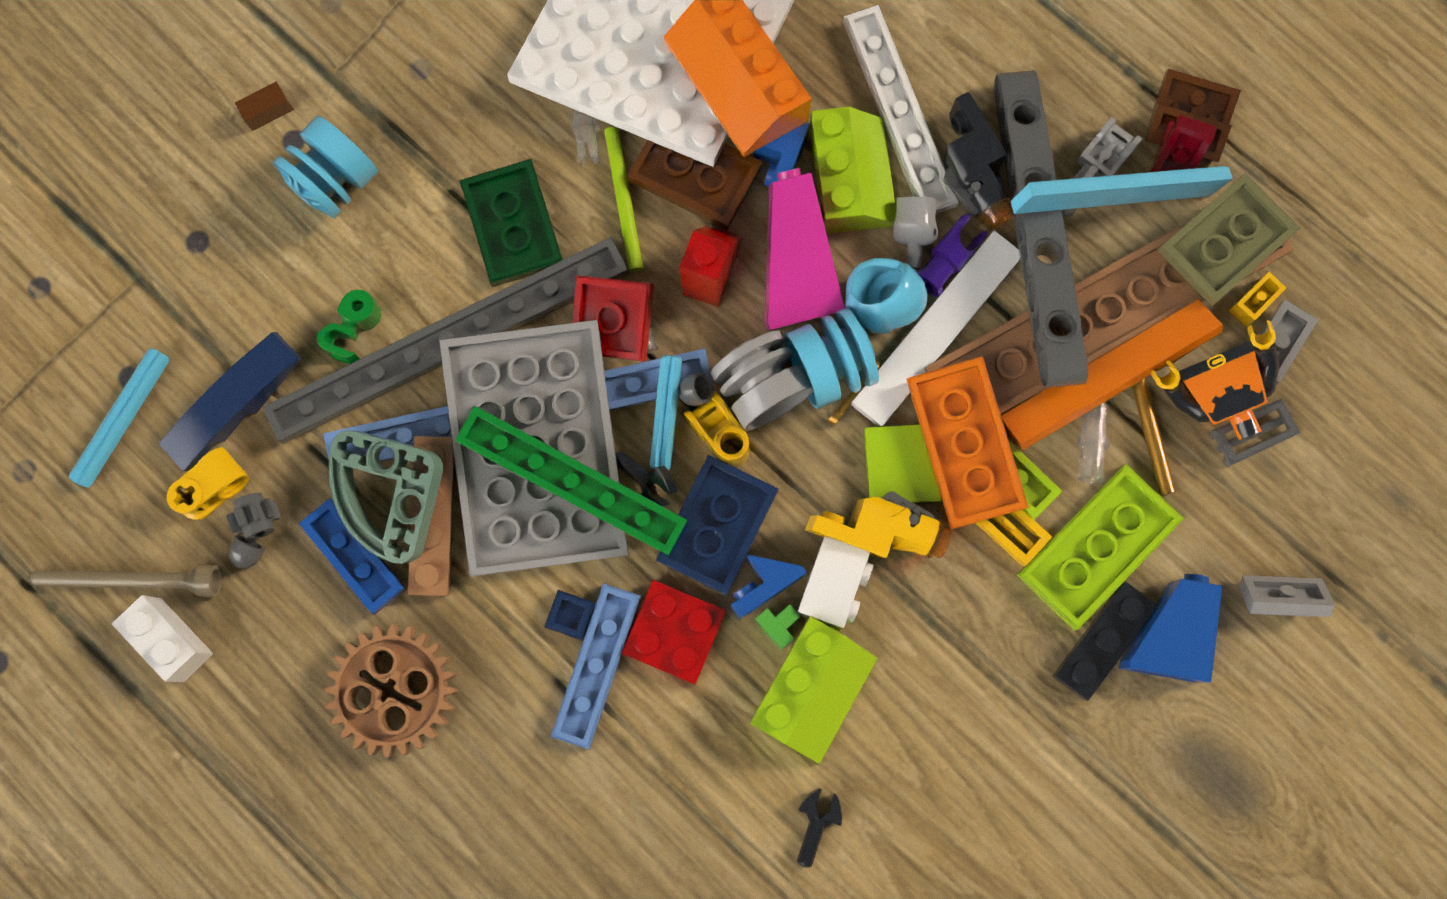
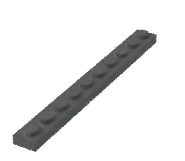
(421, 351)

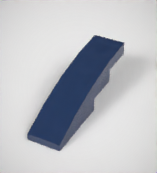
(229, 400)

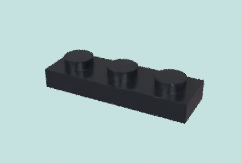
(1105, 641)

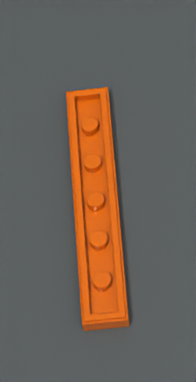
(1112, 374)

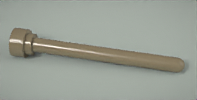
(203, 581)

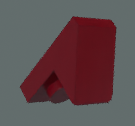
(1183, 144)

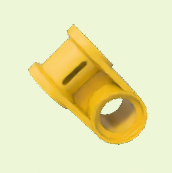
(715, 425)
(210, 484)

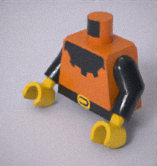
(1227, 383)

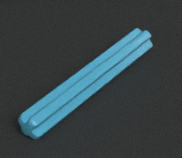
(119, 418)

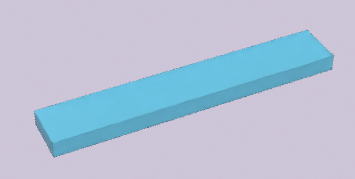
(1120, 189)

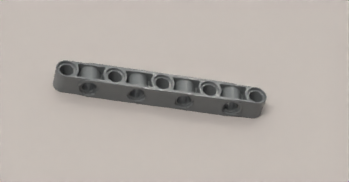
(1047, 286)

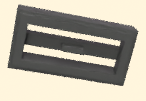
(1225, 446)

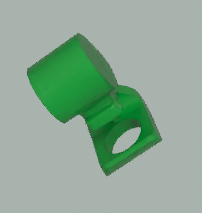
(357, 312)

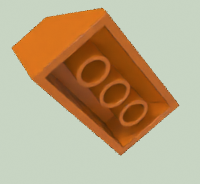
(738, 72)

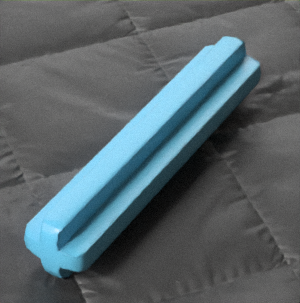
(665, 411)

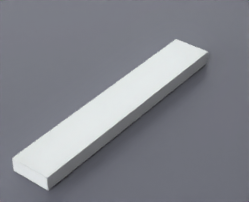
(898, 107)
(938, 328)

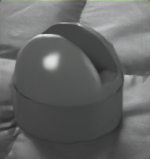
(695, 381)
(244, 552)

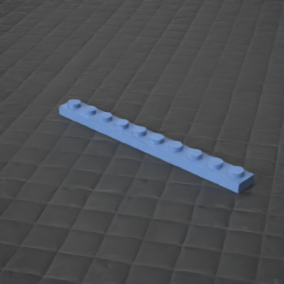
(625, 388)

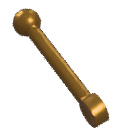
(847, 402)

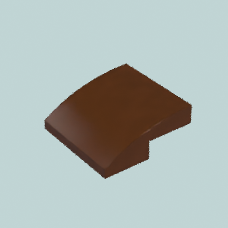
(1197, 100)

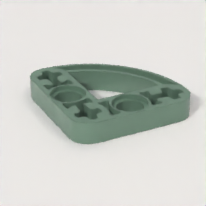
(409, 483)

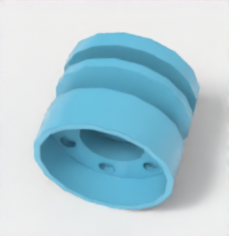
(325, 167)
(839, 354)

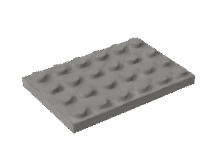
(556, 391)

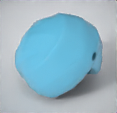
(885, 294)

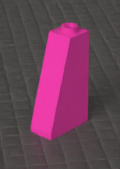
(799, 259)

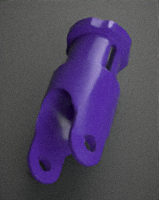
(948, 257)

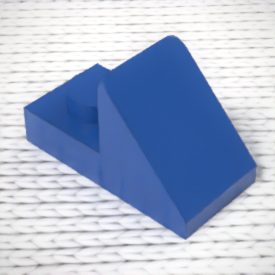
(783, 152)
(775, 578)

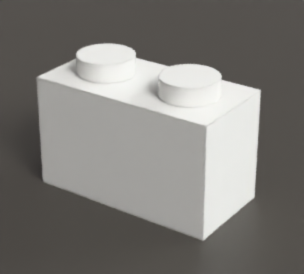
(834, 583)
(162, 639)

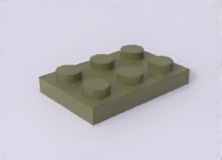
(1228, 239)

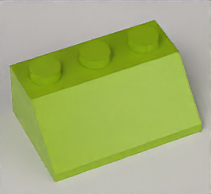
(851, 170)
(814, 690)

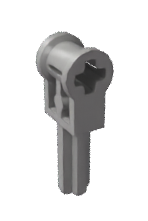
(1105, 154)

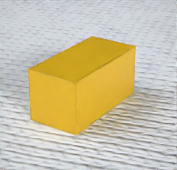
(1257, 299)

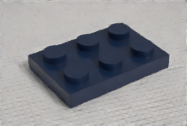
(721, 524)

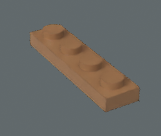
(432, 570)

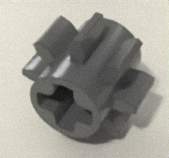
(253, 516)

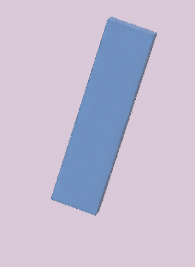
(596, 666)

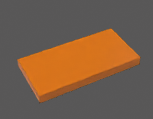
(967, 443)

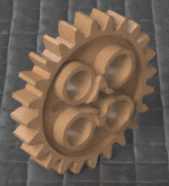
(373, 722)

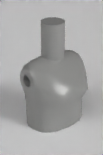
(915, 226)

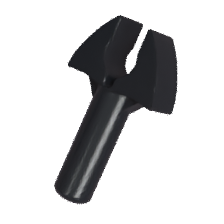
(646, 480)
(816, 825)

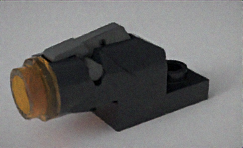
(973, 164)

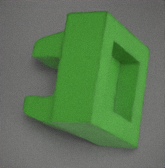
(777, 626)

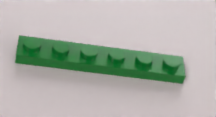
(571, 480)

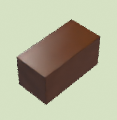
(264, 106)

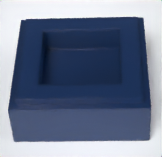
(570, 615)

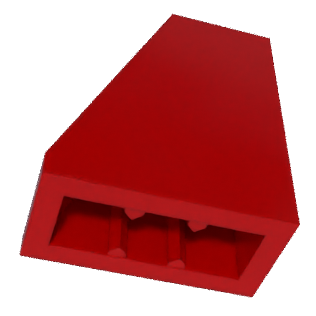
(709, 263)

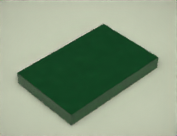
(511, 222)

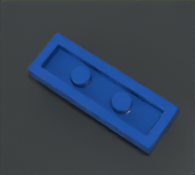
(359, 567)

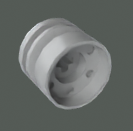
(758, 374)

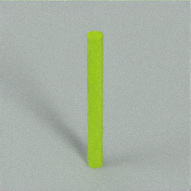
(623, 200)

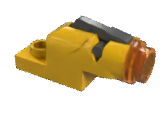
(884, 522)

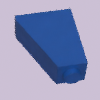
(1180, 633)

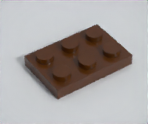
(696, 186)

